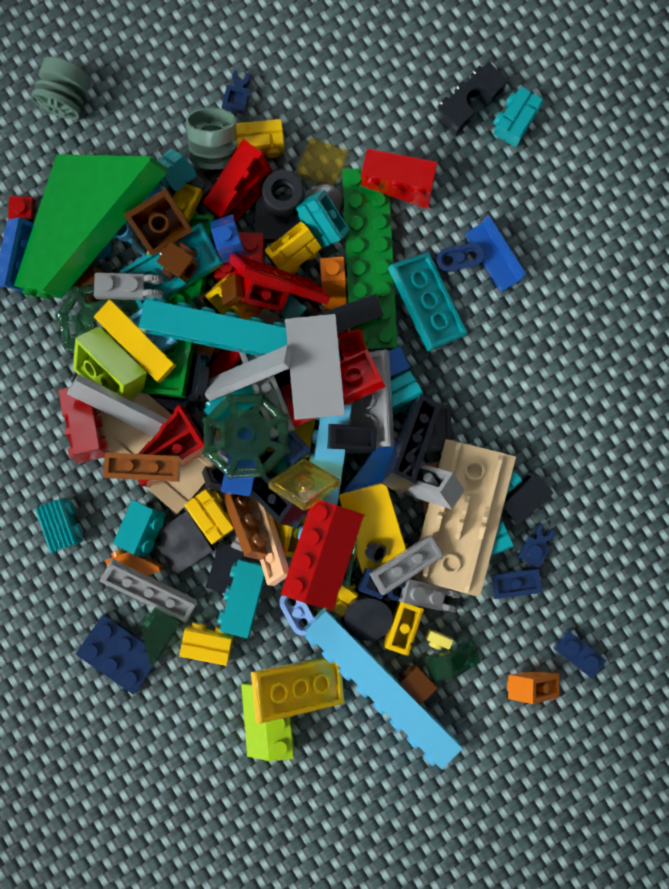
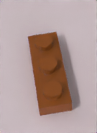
(142, 467)
(245, 526)

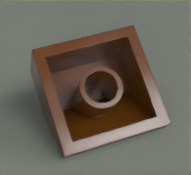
(158, 221)

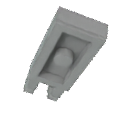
(126, 286)
(427, 595)

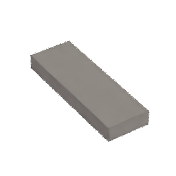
(406, 564)

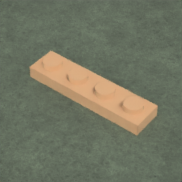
(275, 563)

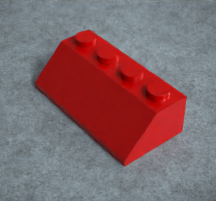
(322, 554)

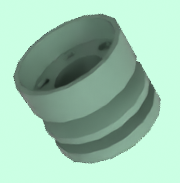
(61, 88)
(211, 137)

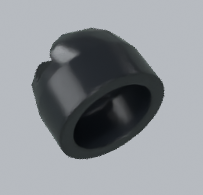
(376, 556)

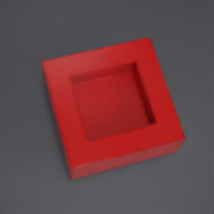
(21, 207)
(351, 342)

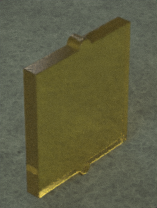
(321, 162)

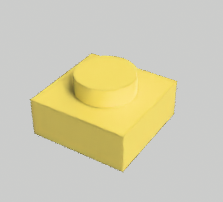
(438, 640)

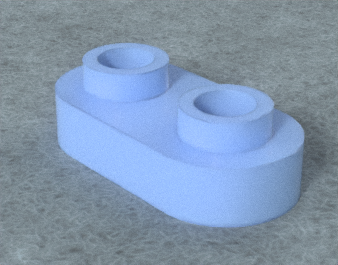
(295, 613)

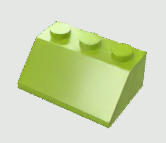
(108, 364)
(266, 740)

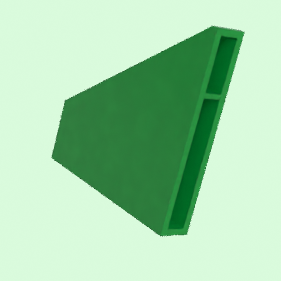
(80, 216)

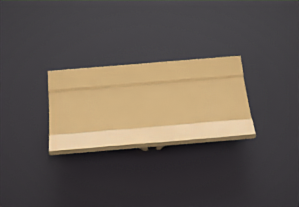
(130, 440)
(470, 528)

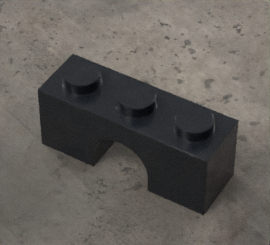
(485, 84)

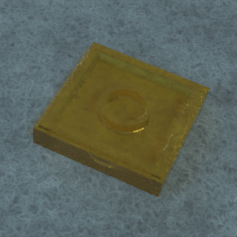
(304, 484)

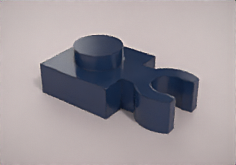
(236, 96)
(534, 549)
(368, 586)

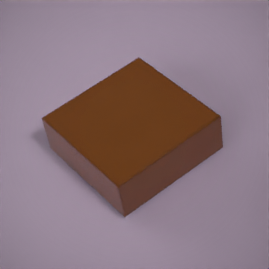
(232, 290)

